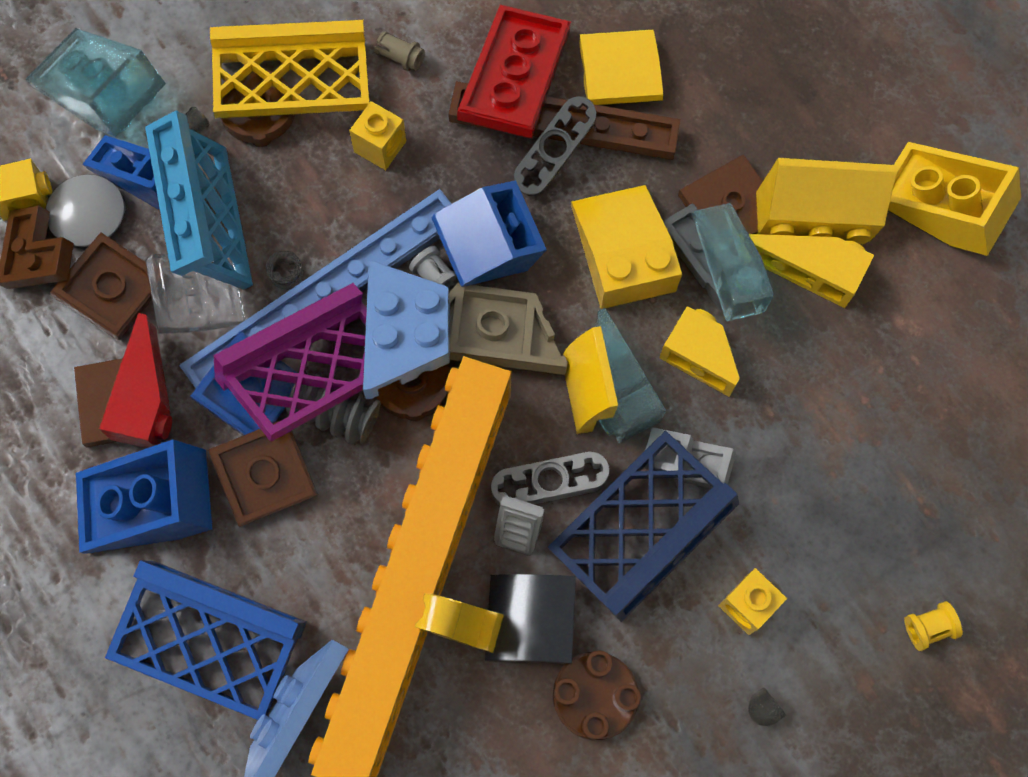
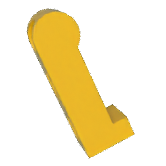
(460, 622)

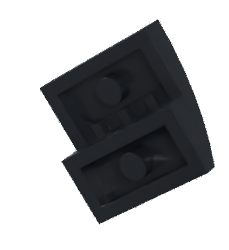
(535, 618)

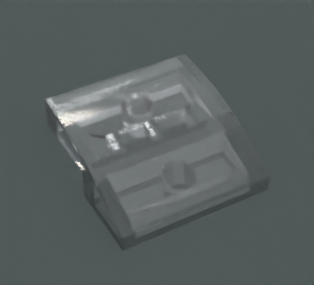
(191, 300)

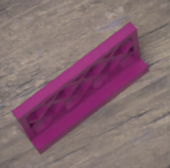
(287, 340)

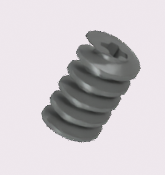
(345, 418)

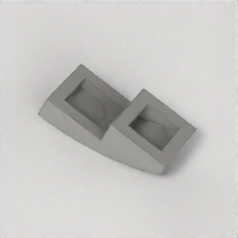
(715, 458)

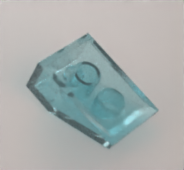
(98, 80)

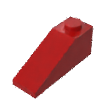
(139, 399)

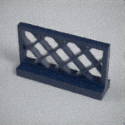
(669, 550)

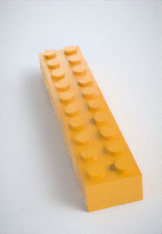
(418, 564)

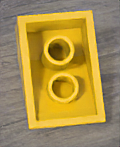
(955, 196)
(626, 246)

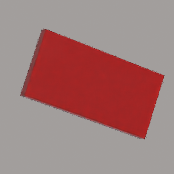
(514, 71)

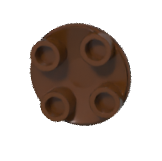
(596, 696)

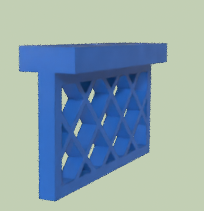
(208, 601)

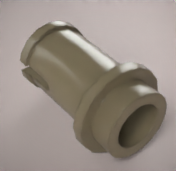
(400, 51)

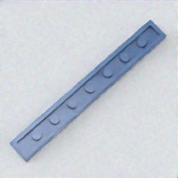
(388, 246)

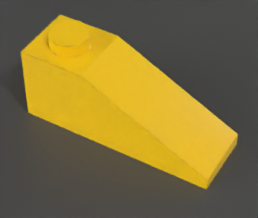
(816, 263)

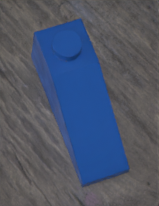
(126, 167)

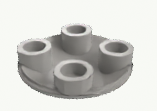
(85, 208)

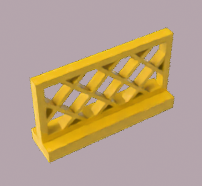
(289, 45)

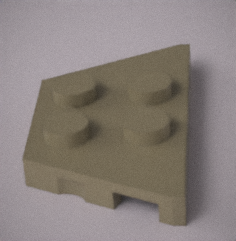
(502, 329)

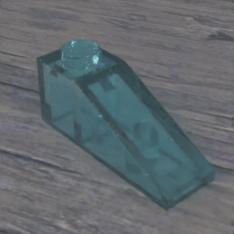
(733, 262)
(637, 401)

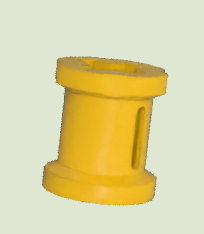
(933, 626)

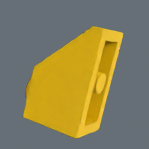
(702, 350)

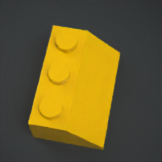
(825, 199)

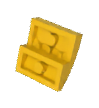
(621, 67)
(589, 380)

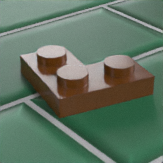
(26, 254)

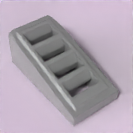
(518, 525)

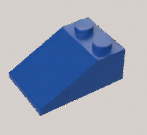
(144, 498)

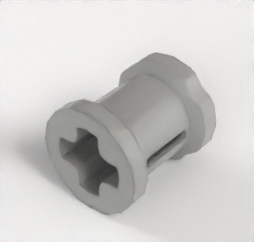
(433, 268)

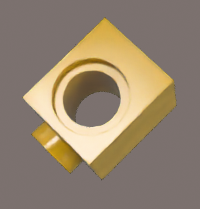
(378, 135)
(22, 187)
(752, 602)

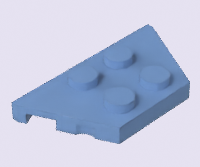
(403, 327)
(295, 702)

